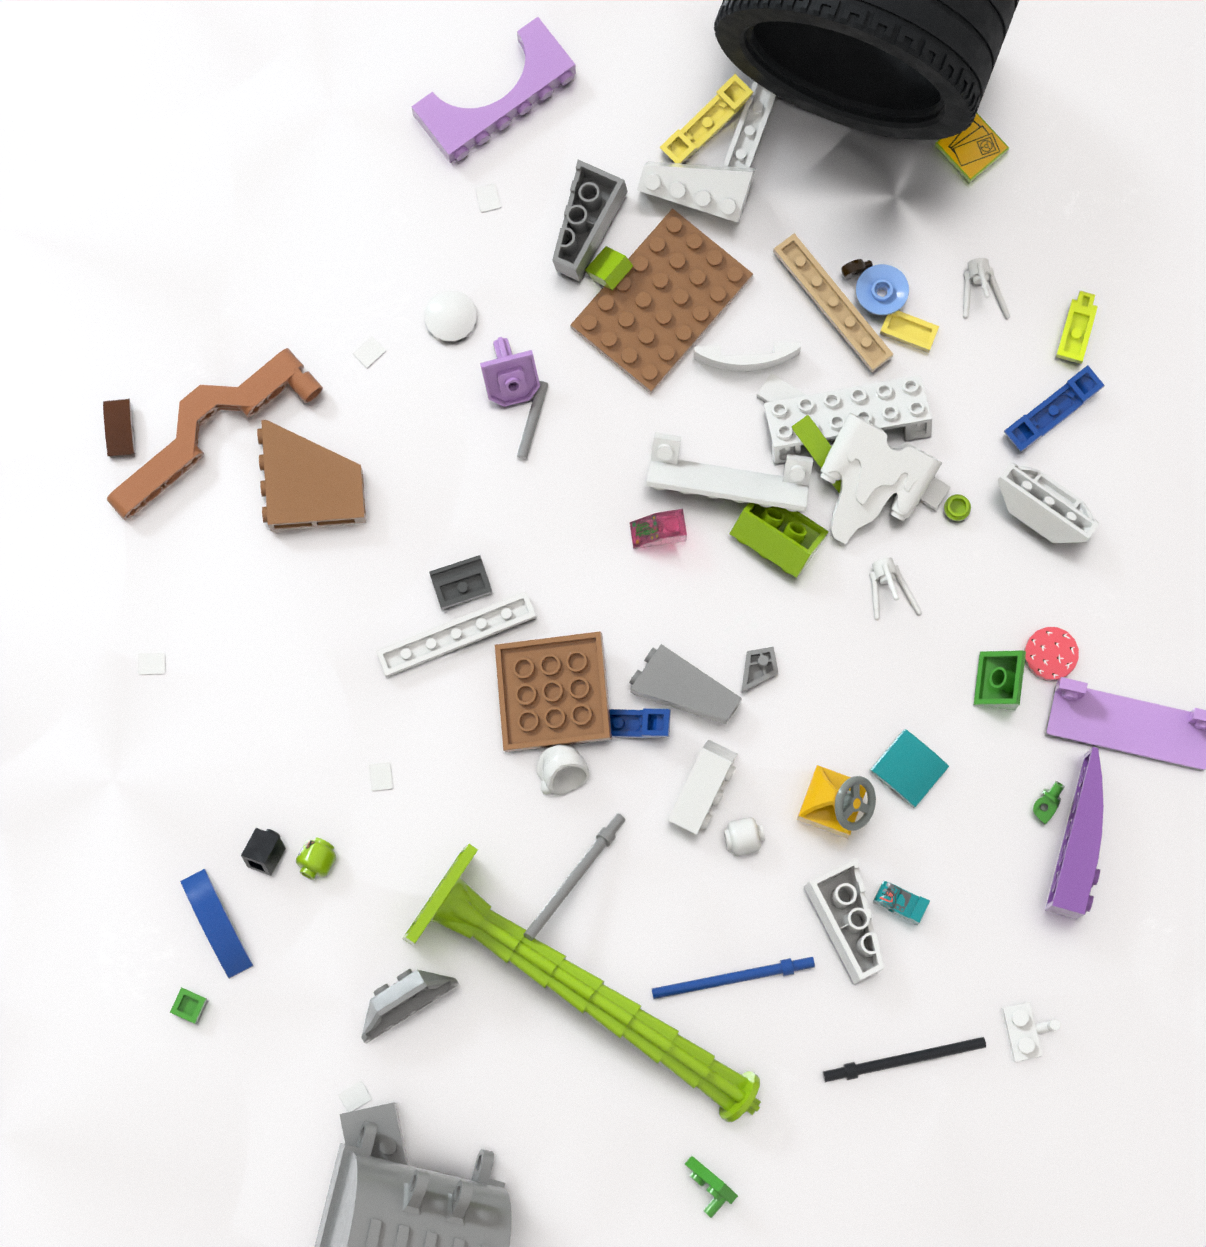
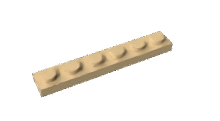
(833, 302)

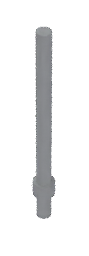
(604, 838)

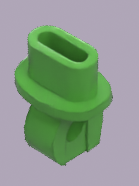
(1050, 798)

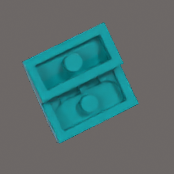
(909, 768)

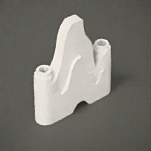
(872, 474)

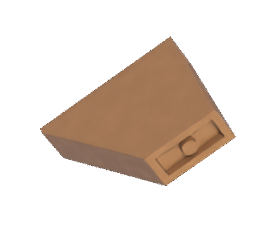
(307, 482)

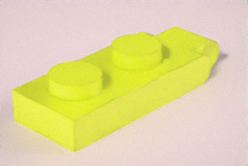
(1077, 328)

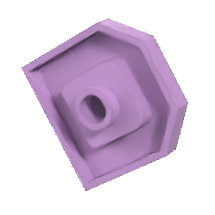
(510, 377)

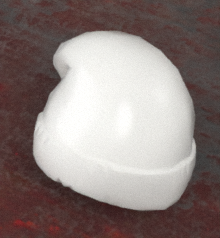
(561, 770)

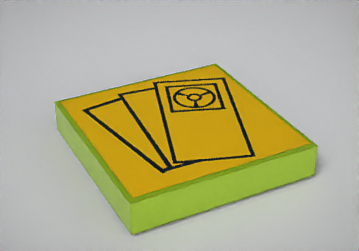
(973, 149)

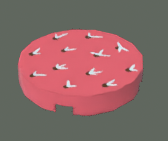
(1051, 653)

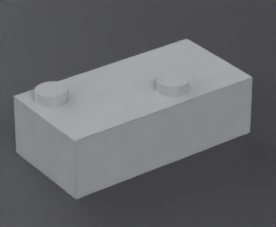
(389, 1137)

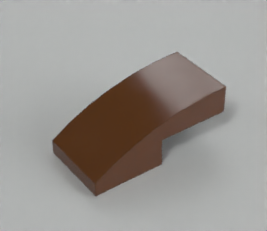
(118, 427)

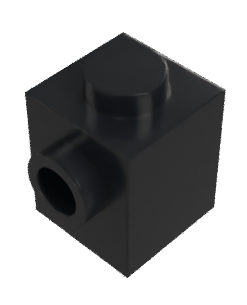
(263, 851)

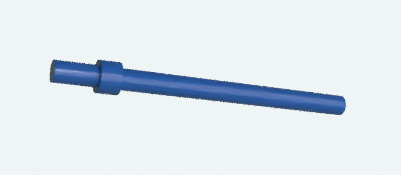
(785, 967)

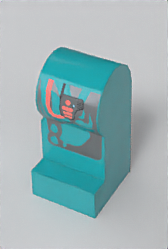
(901, 902)

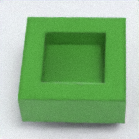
(188, 1005)

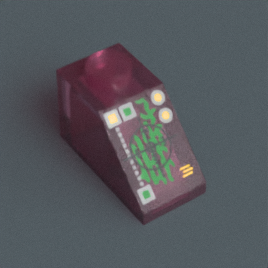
(659, 529)

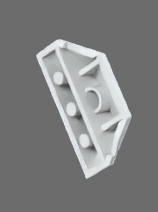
(1046, 505)

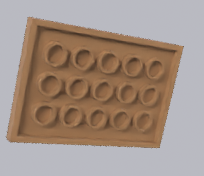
(663, 302)

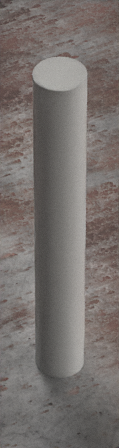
(532, 420)

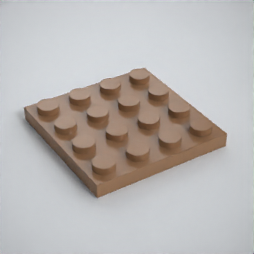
(553, 691)

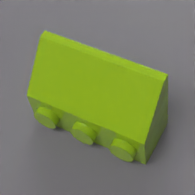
(779, 536)

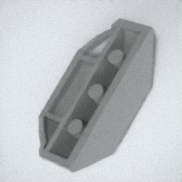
(403, 999)

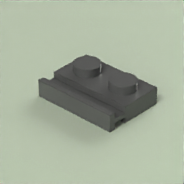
(460, 582)

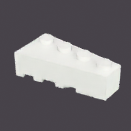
(701, 187)
(847, 919)

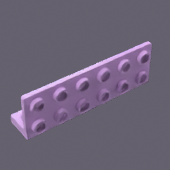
(1128, 724)

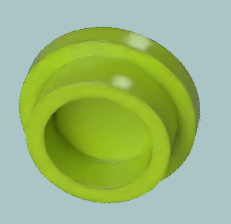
(957, 507)

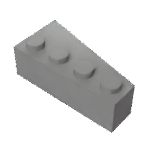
(587, 216)

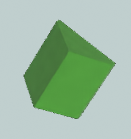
(1000, 679)

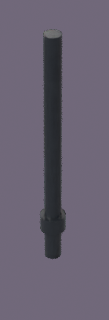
(852, 1070)

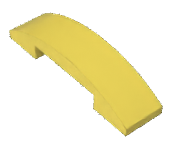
(707, 121)

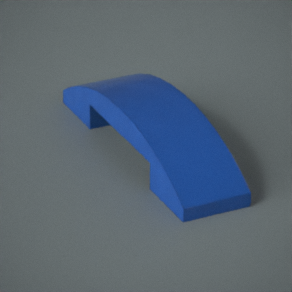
(1054, 409)
(640, 723)
(216, 923)

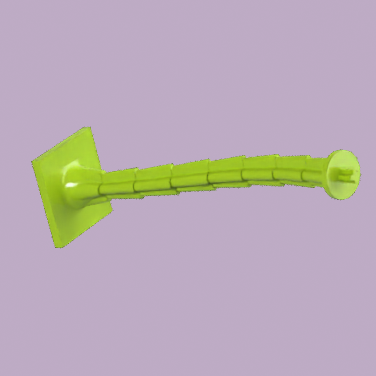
(467, 913)

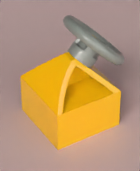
(835, 801)

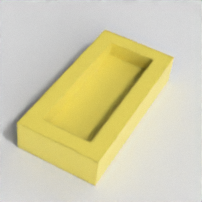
(909, 330)

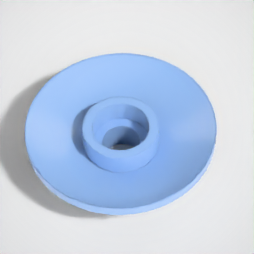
(882, 278)

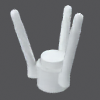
(980, 274)
(887, 573)

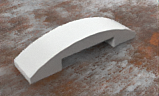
(748, 362)

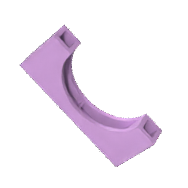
(460, 129)

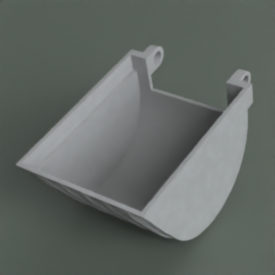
(408, 1206)

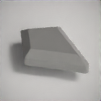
(759, 667)

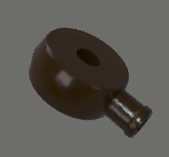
(855, 268)

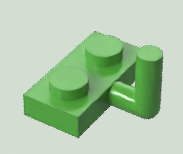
(716, 1188)

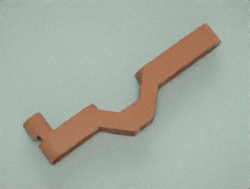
(194, 411)

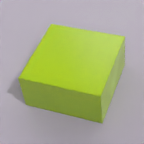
(609, 268)

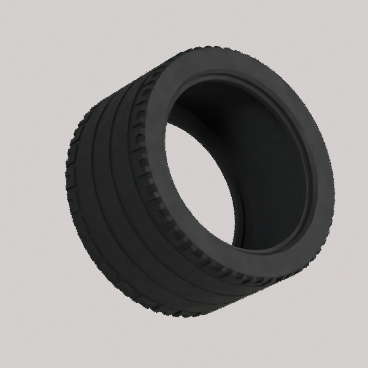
(871, 62)

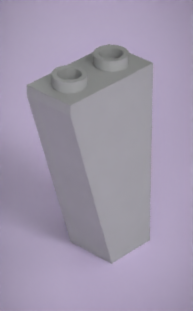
(683, 686)

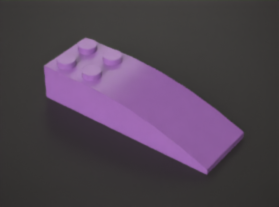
(1080, 847)

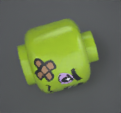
(316, 858)

